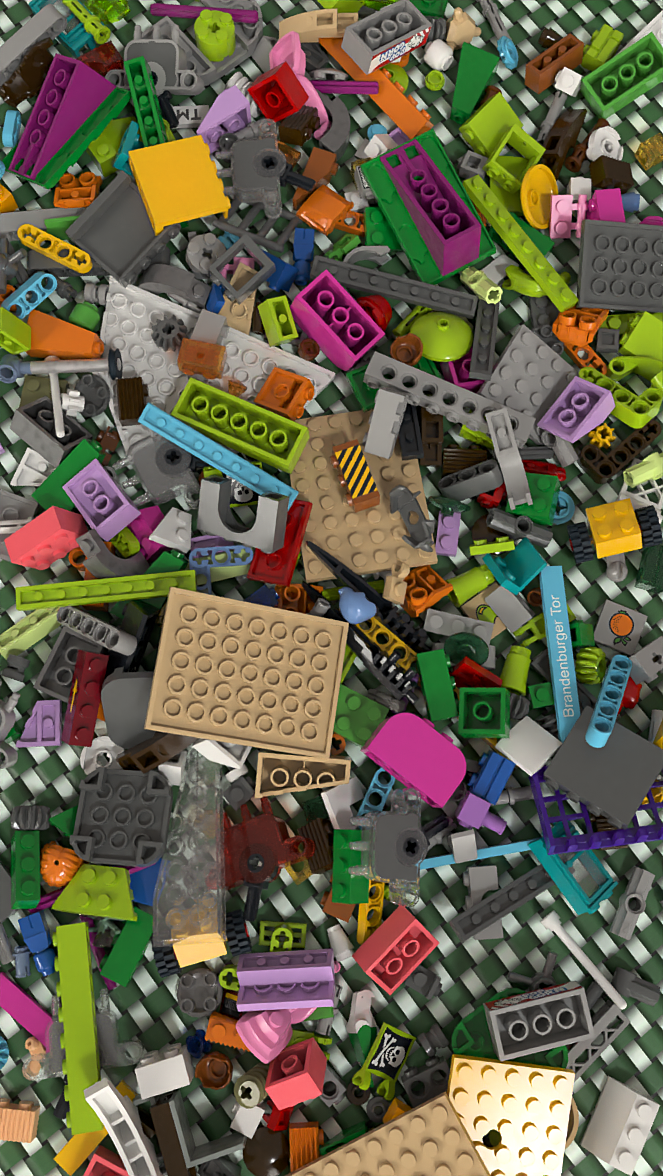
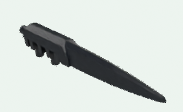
(385, 612)
(371, 655)

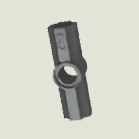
(509, 524)

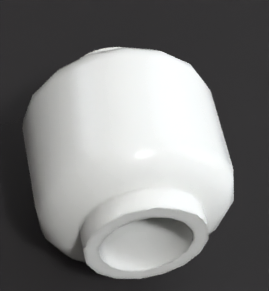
(438, 55)

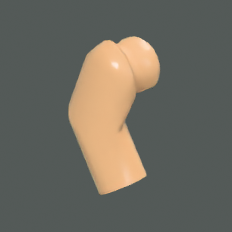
(34, 1047)

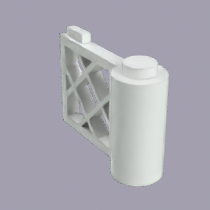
(640, 502)

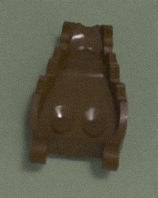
(29, 75)

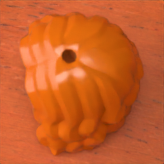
(62, 873)

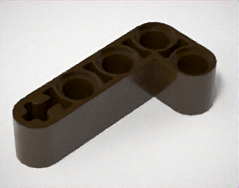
(624, 450)

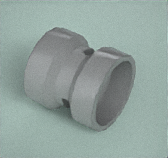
(96, 293)

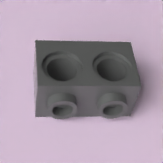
(431, 1087)

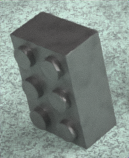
(36, 427)
(59, 668)

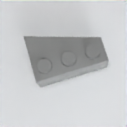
(385, 422)

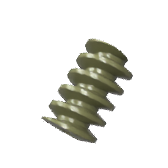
(250, 1087)

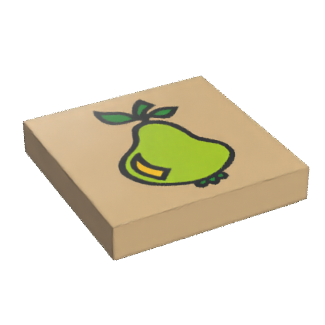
(480, 610)

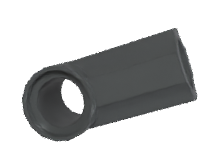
(630, 985)

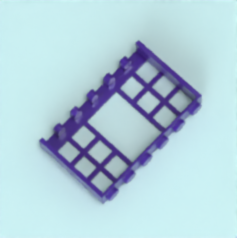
(591, 840)

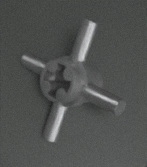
(8, 263)
(544, 976)

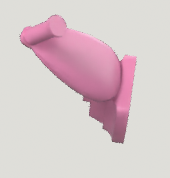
(290, 50)
(270, 1030)

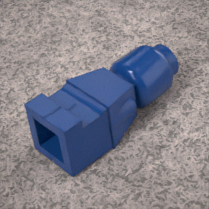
(303, 254)
(38, 939)

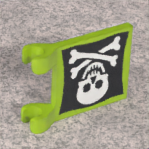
(240, 493)
(385, 1060)

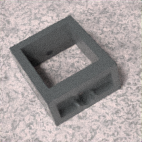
(259, 256)

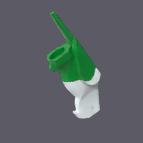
(362, 1026)

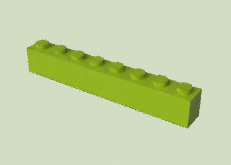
(79, 1024)

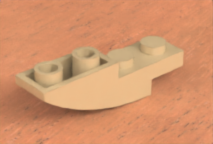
(317, 24)

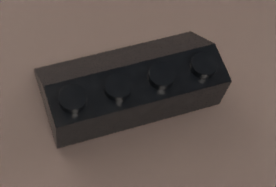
(139, 622)

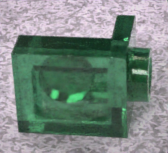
(315, 809)

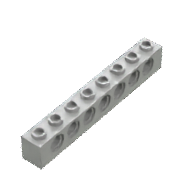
(441, 390)

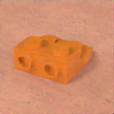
(285, 394)

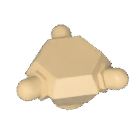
(460, 29)

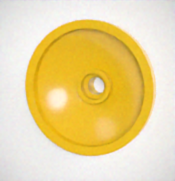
(536, 194)

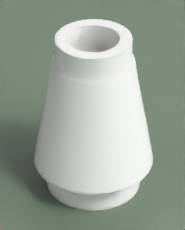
(340, 943)

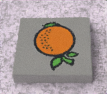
(619, 628)

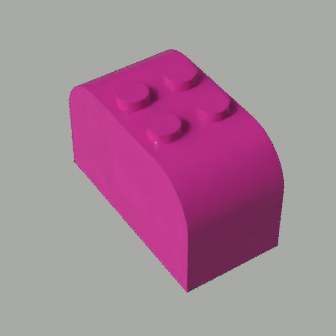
(335, 321)
(417, 756)

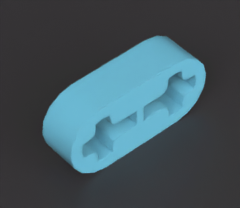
(11, 128)

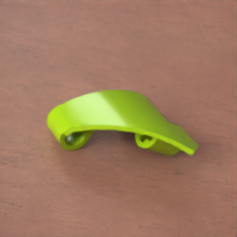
(644, 366)

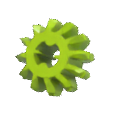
(590, 665)

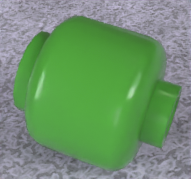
(85, 316)

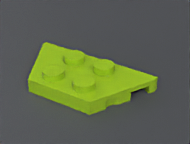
(98, 892)

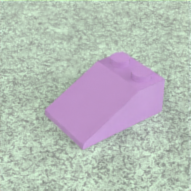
(227, 115)
(578, 410)
(101, 500)

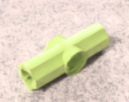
(481, 285)
(648, 469)

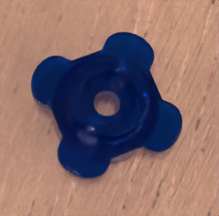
(193, 1047)

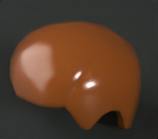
(407, 349)
(214, 1070)

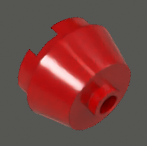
(377, 308)

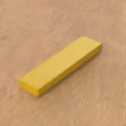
(83, 1144)

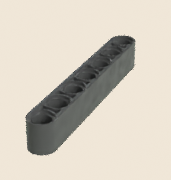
(38, 262)

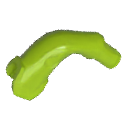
(526, 284)

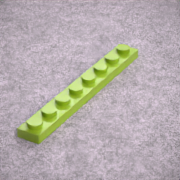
(520, 243)
(103, 590)

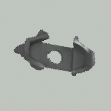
(420, 533)

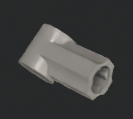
(561, 448)

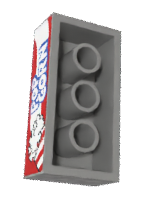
(386, 36)
(539, 1020)

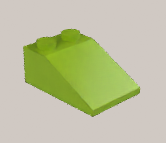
(105, 147)

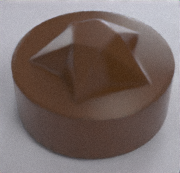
(308, 349)

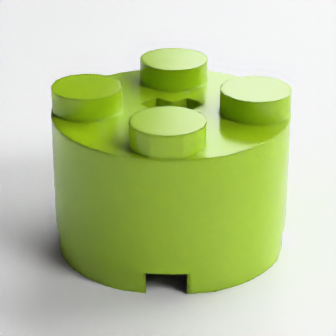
(215, 34)

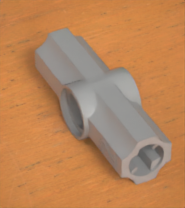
(626, 918)

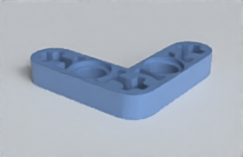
(204, 568)

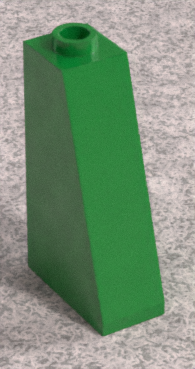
(473, 76)
(51, 492)
(166, 562)

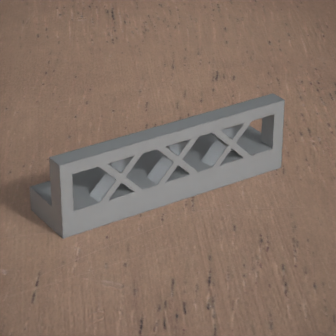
(600, 1021)

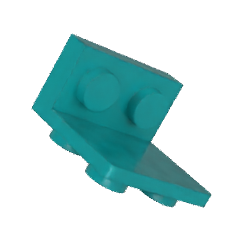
(129, 142)
(517, 567)

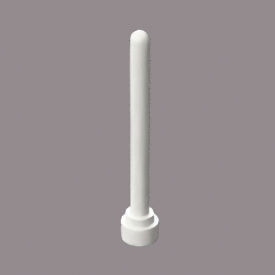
(56, 401)
(553, 923)

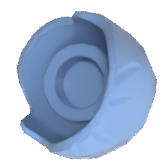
(355, 606)

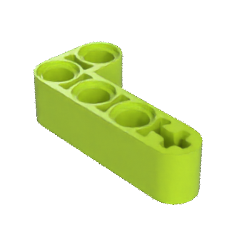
(629, 408)

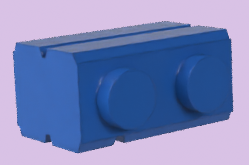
(491, 776)

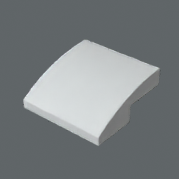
(529, 745)

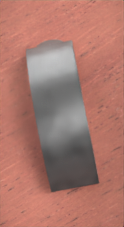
(338, 136)
(176, 281)
(105, 564)

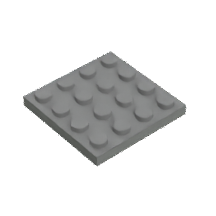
(528, 378)

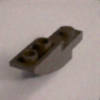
(561, 138)
(432, 436)
(153, 751)

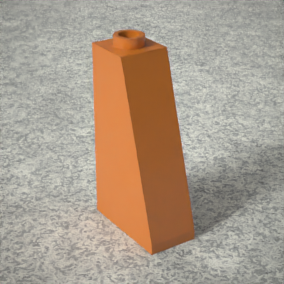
(61, 339)

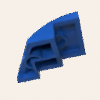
(144, 883)

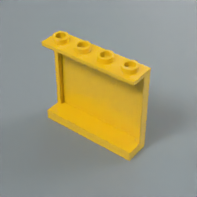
(178, 182)

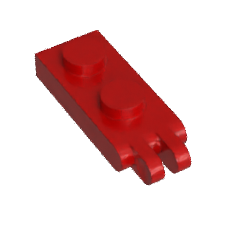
(544, 468)

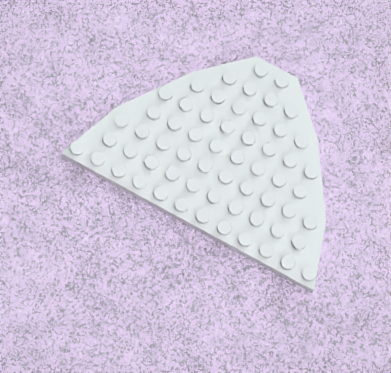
(129, 328)

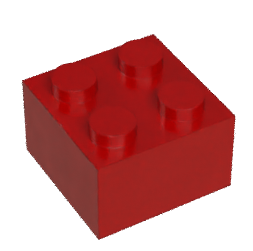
(278, 93)

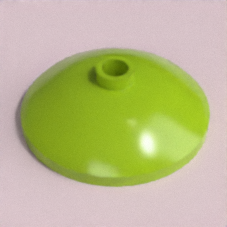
(443, 336)

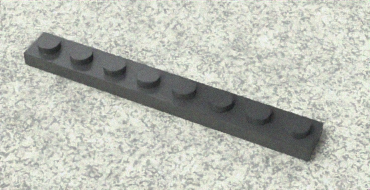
(397, 287)

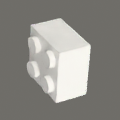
(164, 1070)

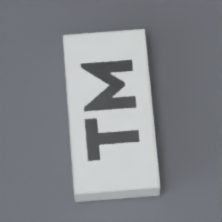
(190, 115)

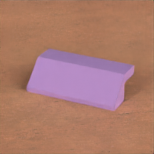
(286, 980)

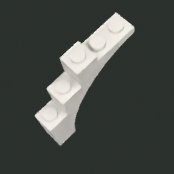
(124, 1128)

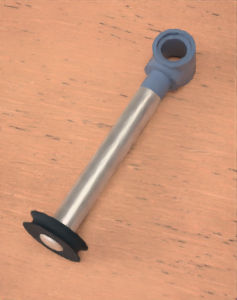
(19, 368)

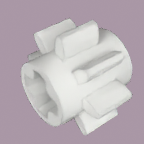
(72, 402)

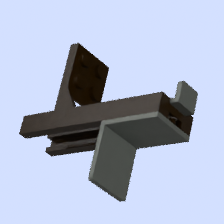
(176, 1138)

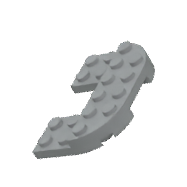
(246, 36)

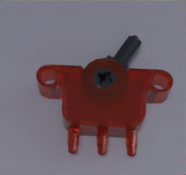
(262, 840)

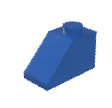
(283, 276)

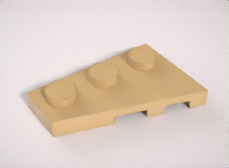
(240, 316)

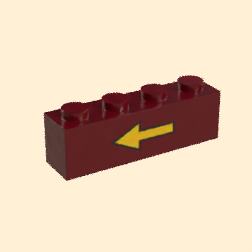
(84, 698)

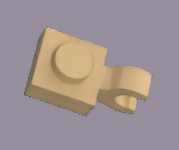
(395, 586)

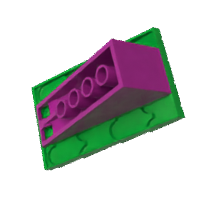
(65, 119)
(428, 208)

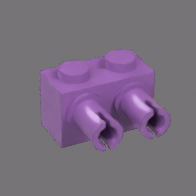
(474, 812)

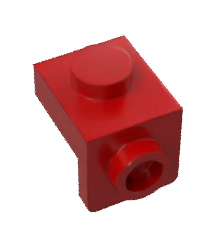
(488, 501)

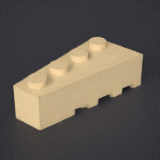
(290, 772)

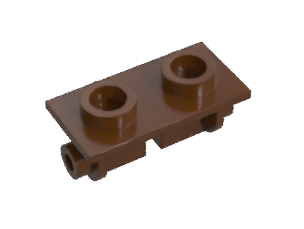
(108, 441)

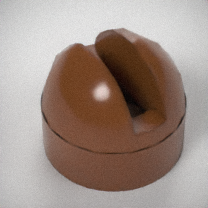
(534, 597)

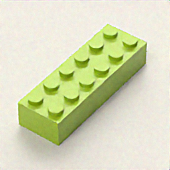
(242, 425)

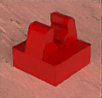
(278, 1119)

